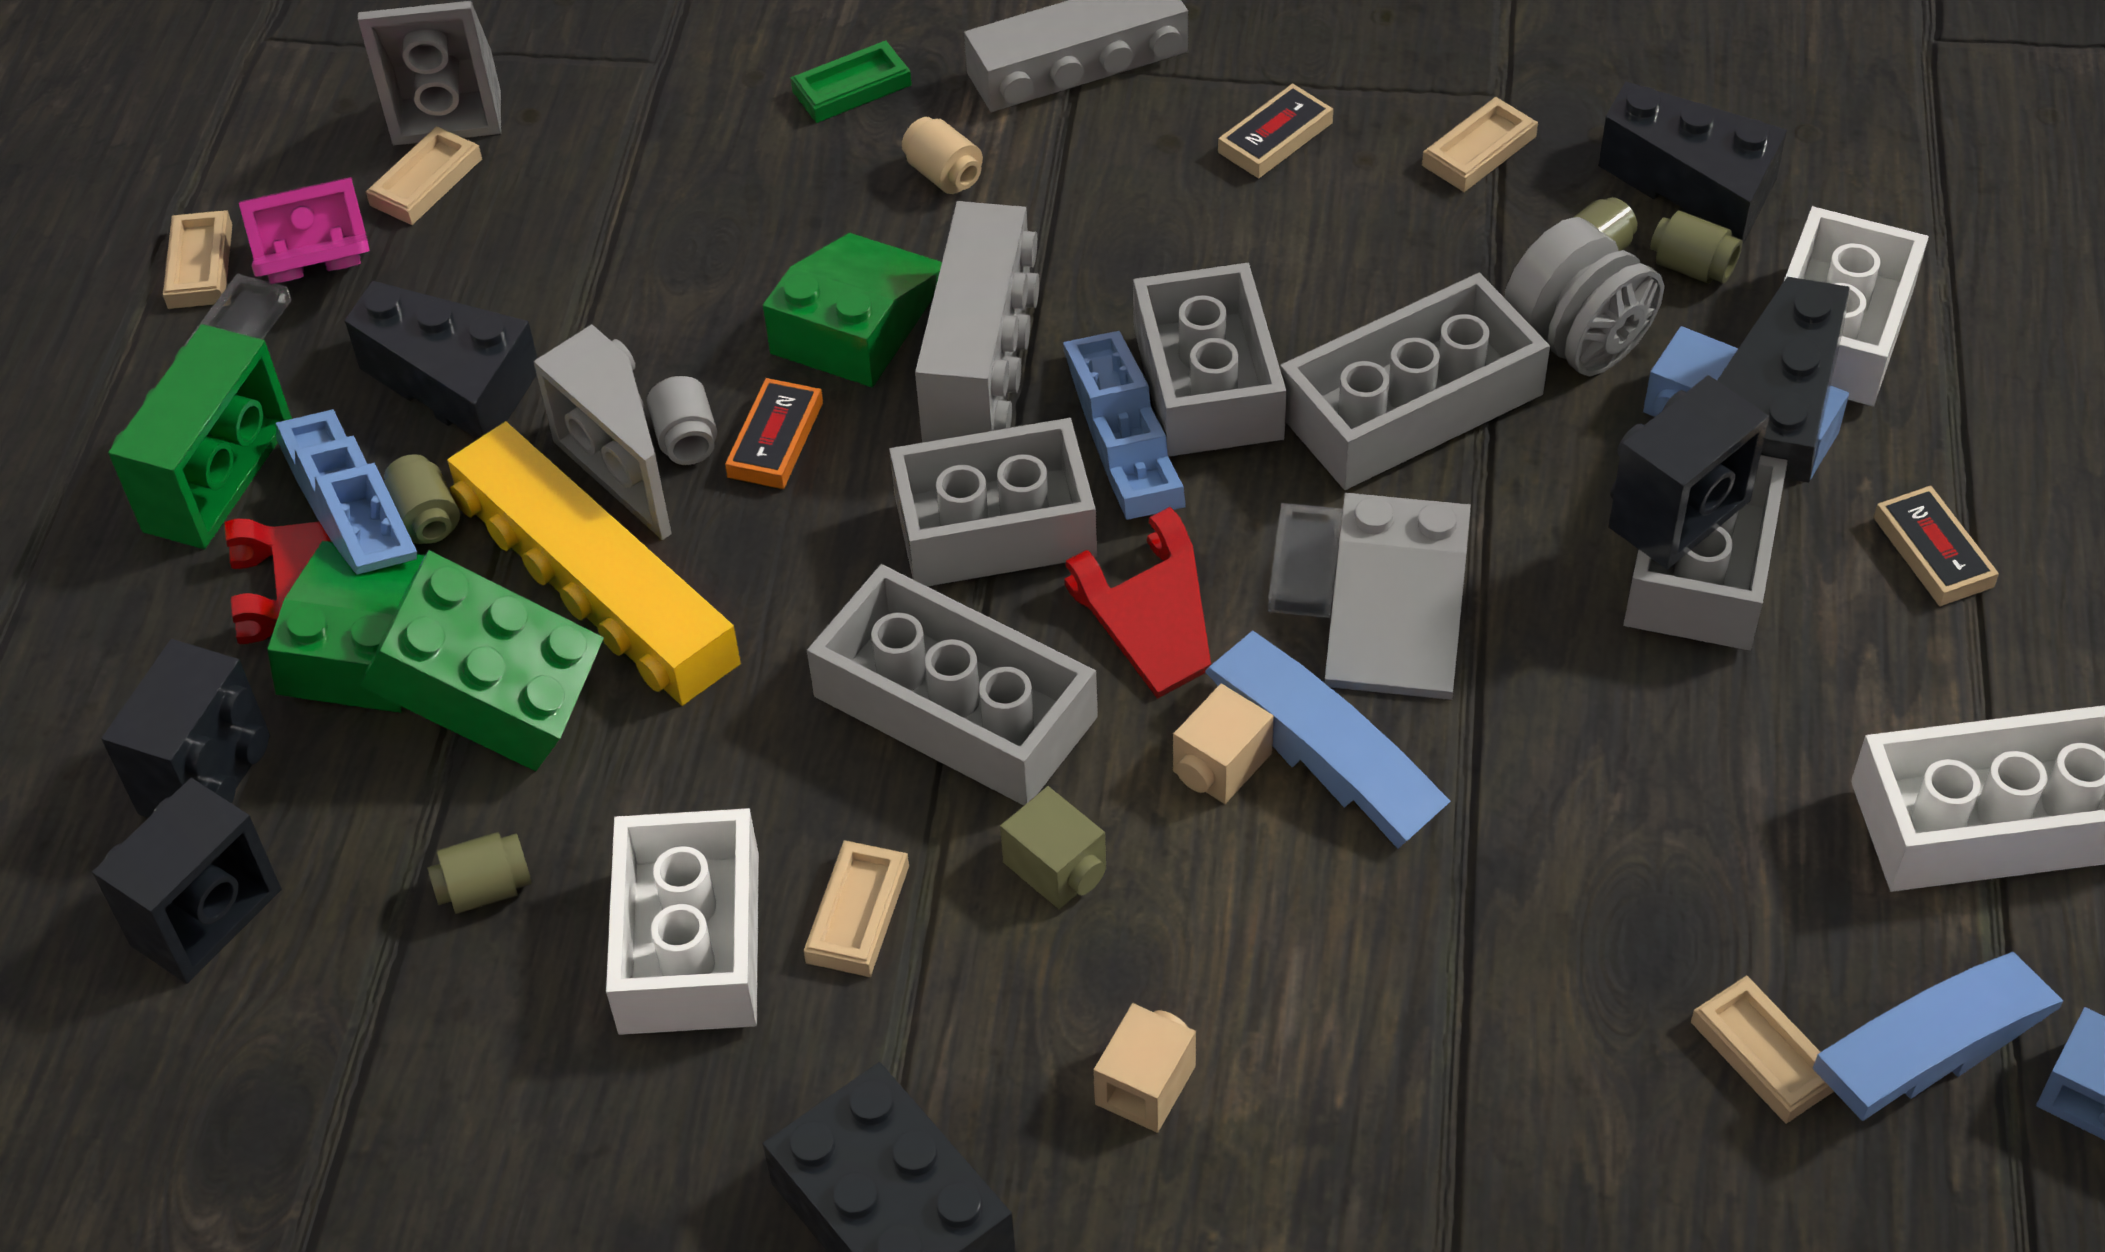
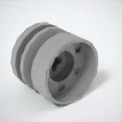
(1585, 295)

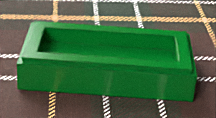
(851, 81)

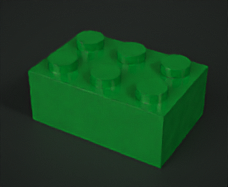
(200, 436)
(482, 661)

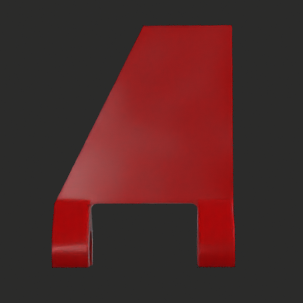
(291, 551)
(1154, 614)

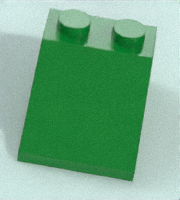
(849, 307)
(334, 628)

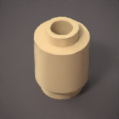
(942, 154)

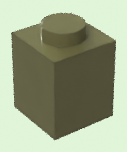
(1054, 848)

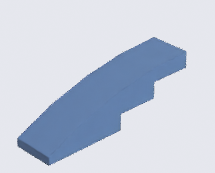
(1124, 424)
(345, 492)
(1331, 738)
(1936, 1034)

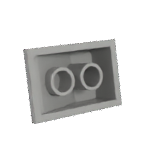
(432, 71)
(602, 421)
(1398, 596)

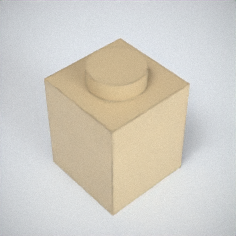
(1222, 744)
(1145, 1066)

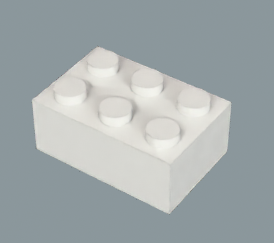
(1881, 271)
(683, 922)

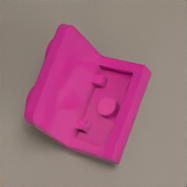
(304, 230)

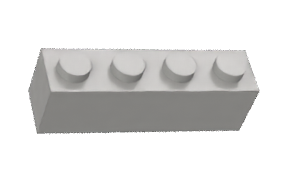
(1070, 46)

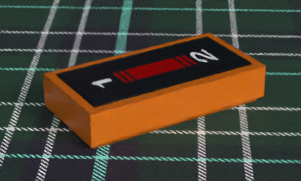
(774, 433)

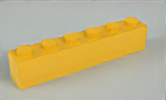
(594, 564)

